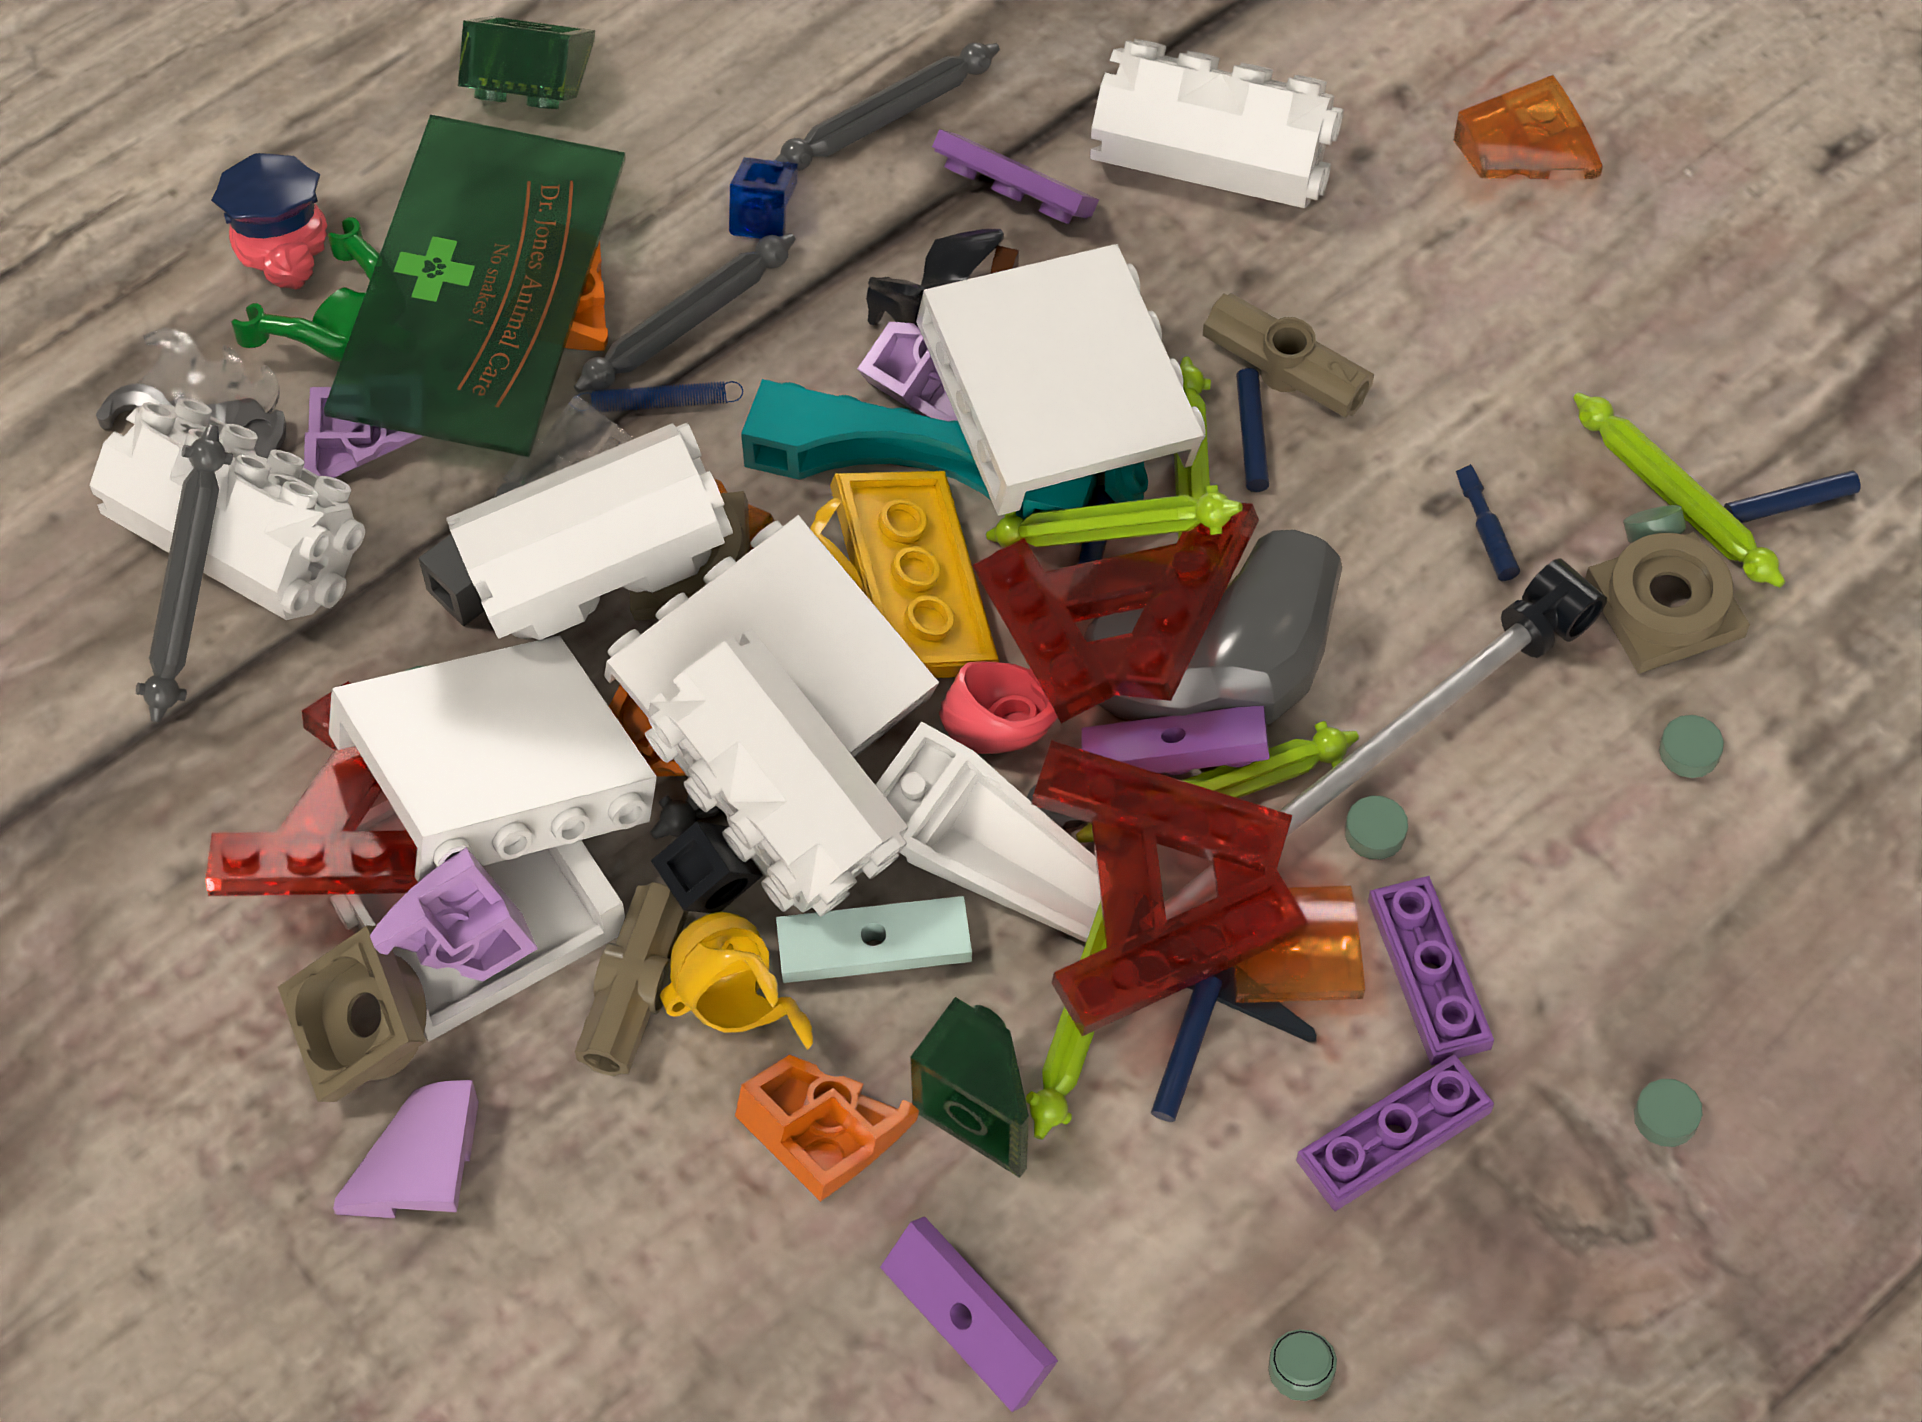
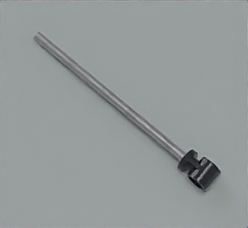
(1553, 601)

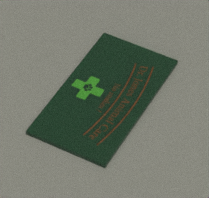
(476, 286)

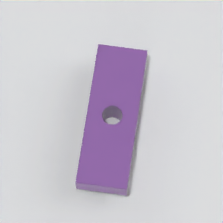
(1013, 178)
(1184, 742)
(1438, 998)
(1367, 1152)
(968, 1314)

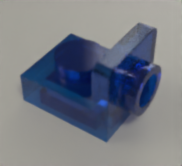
(760, 197)

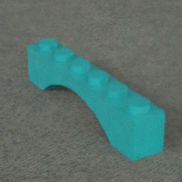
(810, 432)

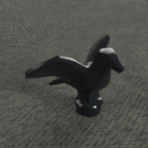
(947, 262)

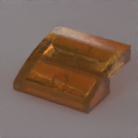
(1315, 964)

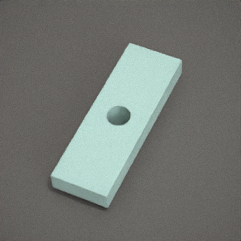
(910, 933)

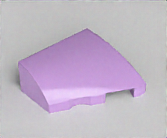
(905, 371)
(343, 445)
(457, 921)
(417, 1156)

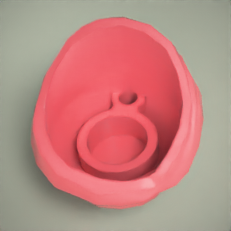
(995, 708)

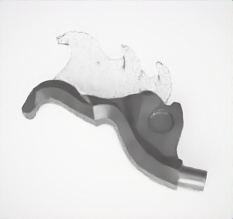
(219, 385)

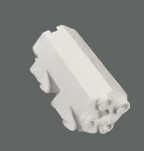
(1216, 124)
(606, 523)
(274, 527)
(777, 774)

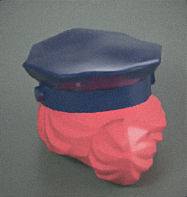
(273, 216)

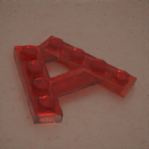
(1173, 584)
(317, 842)
(1145, 952)

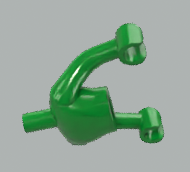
(334, 318)

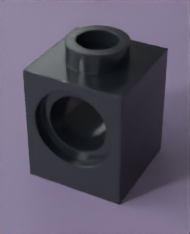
(704, 869)

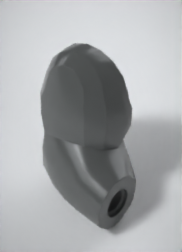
(1260, 639)

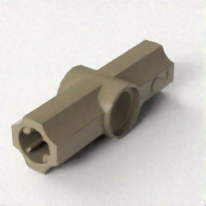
(1288, 354)
(631, 981)

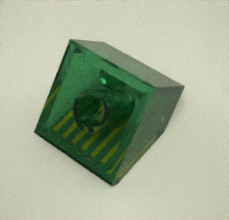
(523, 59)
(971, 1084)

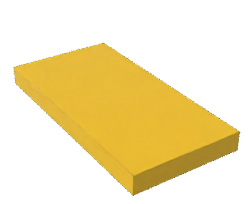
(915, 564)

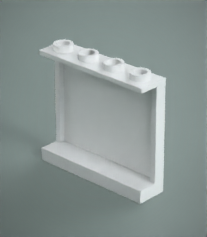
(1057, 373)
(807, 617)
(496, 753)
(561, 899)

